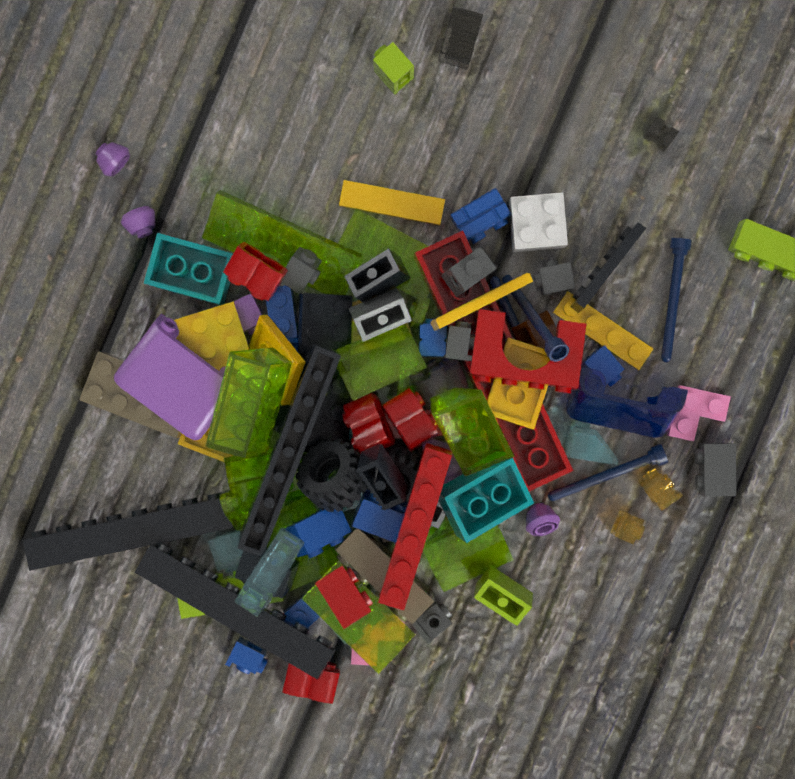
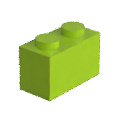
(393, 67)
(503, 595)

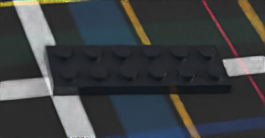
(326, 322)

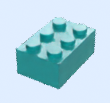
(188, 269)
(484, 499)

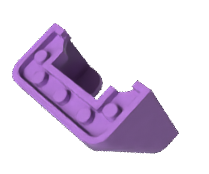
(171, 379)

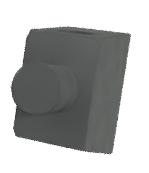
(469, 271)

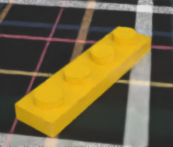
(605, 332)

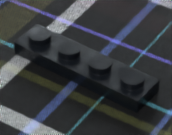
(613, 258)

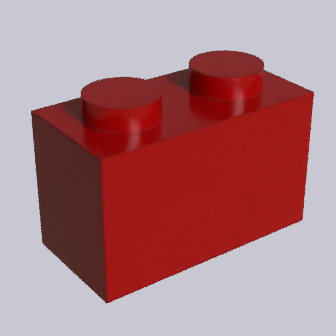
(344, 597)

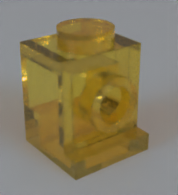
(660, 489)
(628, 527)

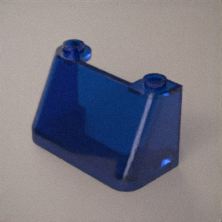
(647, 419)

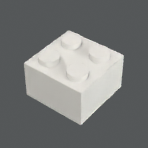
(538, 222)

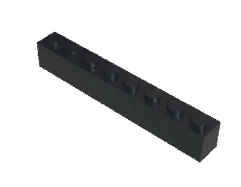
(288, 450)
(125, 533)
(217, 600)

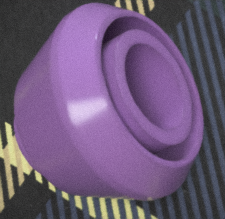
(112, 158)
(139, 221)
(541, 520)

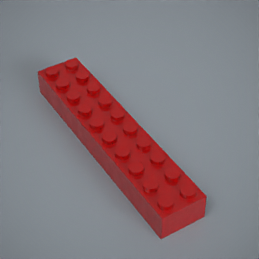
(535, 451)

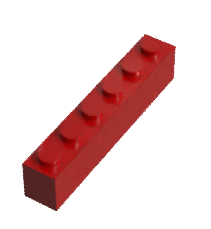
(415, 526)

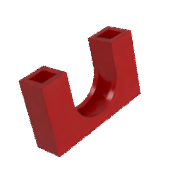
(490, 362)

